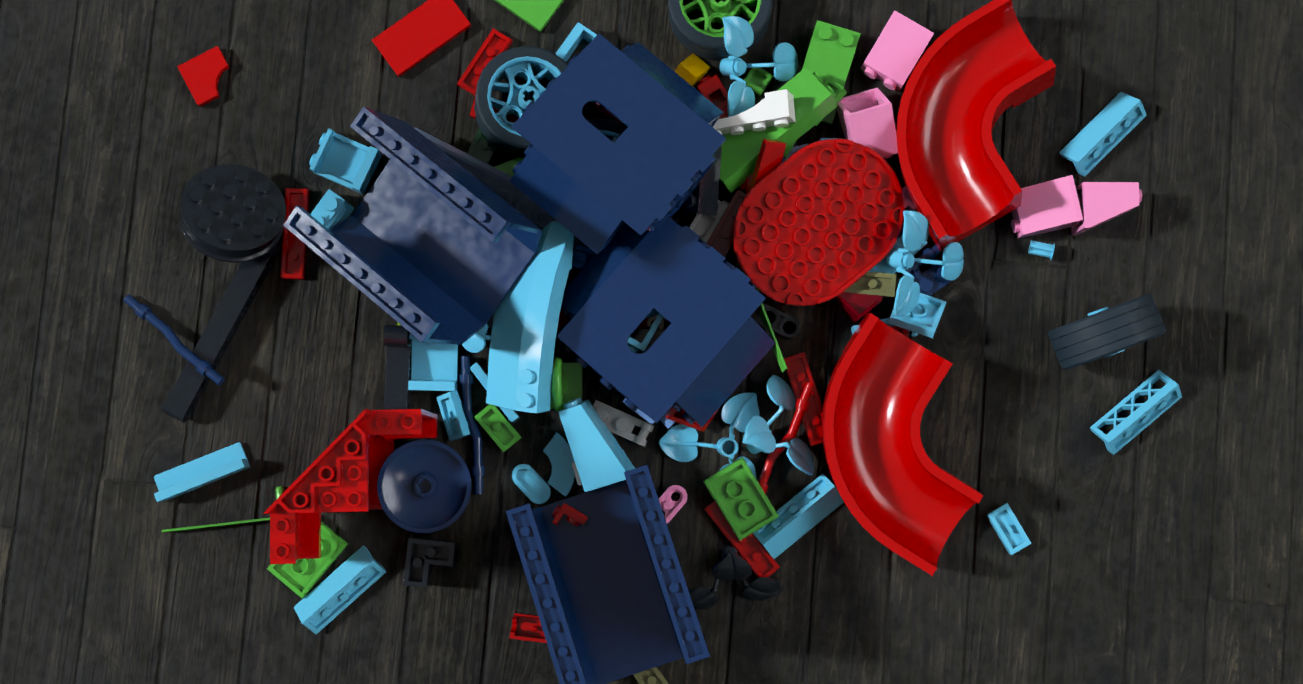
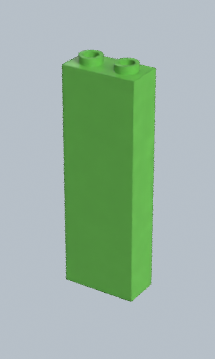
(811, 105)

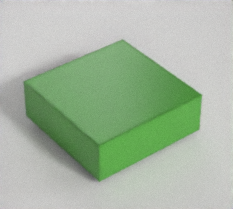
(758, 80)

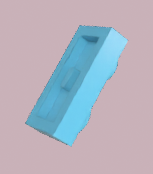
(453, 415)
(1008, 529)

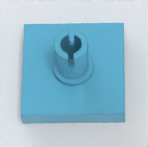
(923, 318)

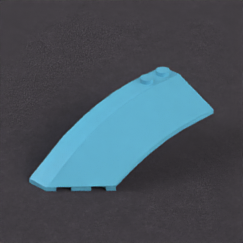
(527, 327)

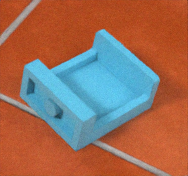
(345, 161)

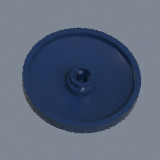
(424, 486)

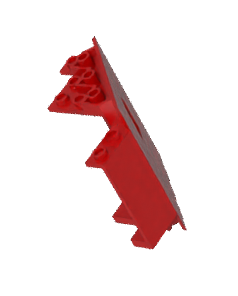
(340, 480)

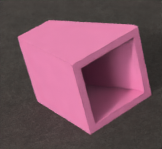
(896, 51)
(869, 121)
(1105, 202)
(1047, 208)

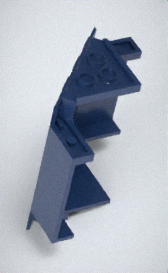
(639, 177)
(692, 286)

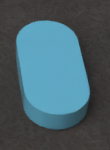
(531, 483)

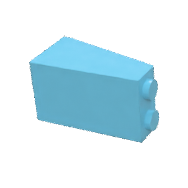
(593, 446)

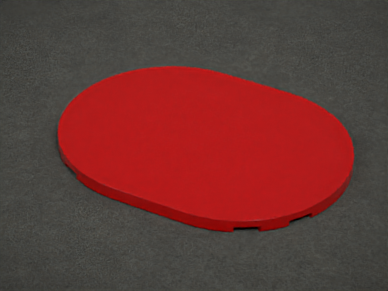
(818, 222)

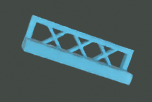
(1127, 428)

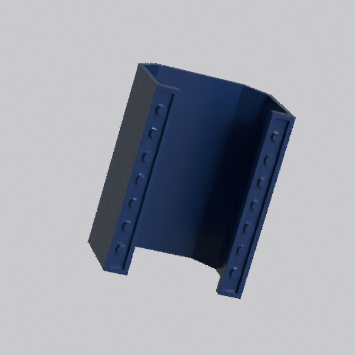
(425, 237)
(609, 588)

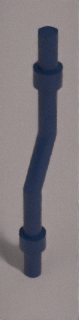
(202, 366)
(477, 469)

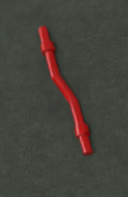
(801, 406)

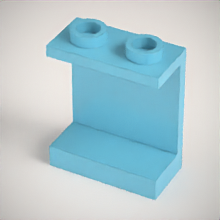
(433, 366)

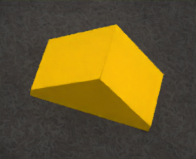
(692, 69)

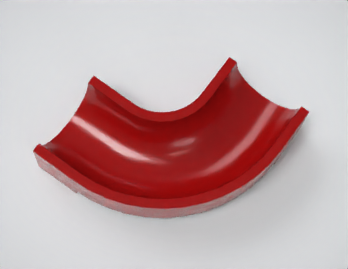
(950, 117)
(877, 447)

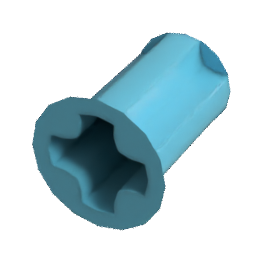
(1041, 249)

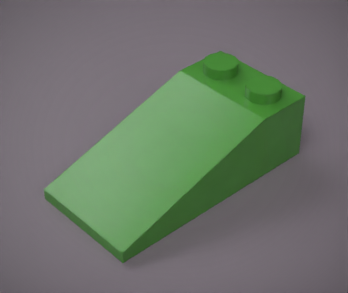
(831, 55)

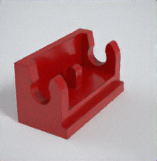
(527, 628)

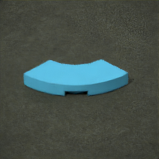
(561, 461)

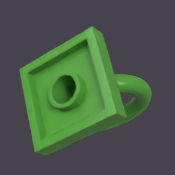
(566, 383)

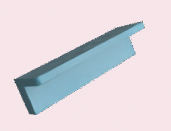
(1104, 132)
(200, 472)
(799, 516)
(339, 590)

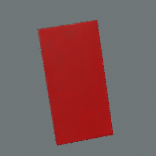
(420, 34)

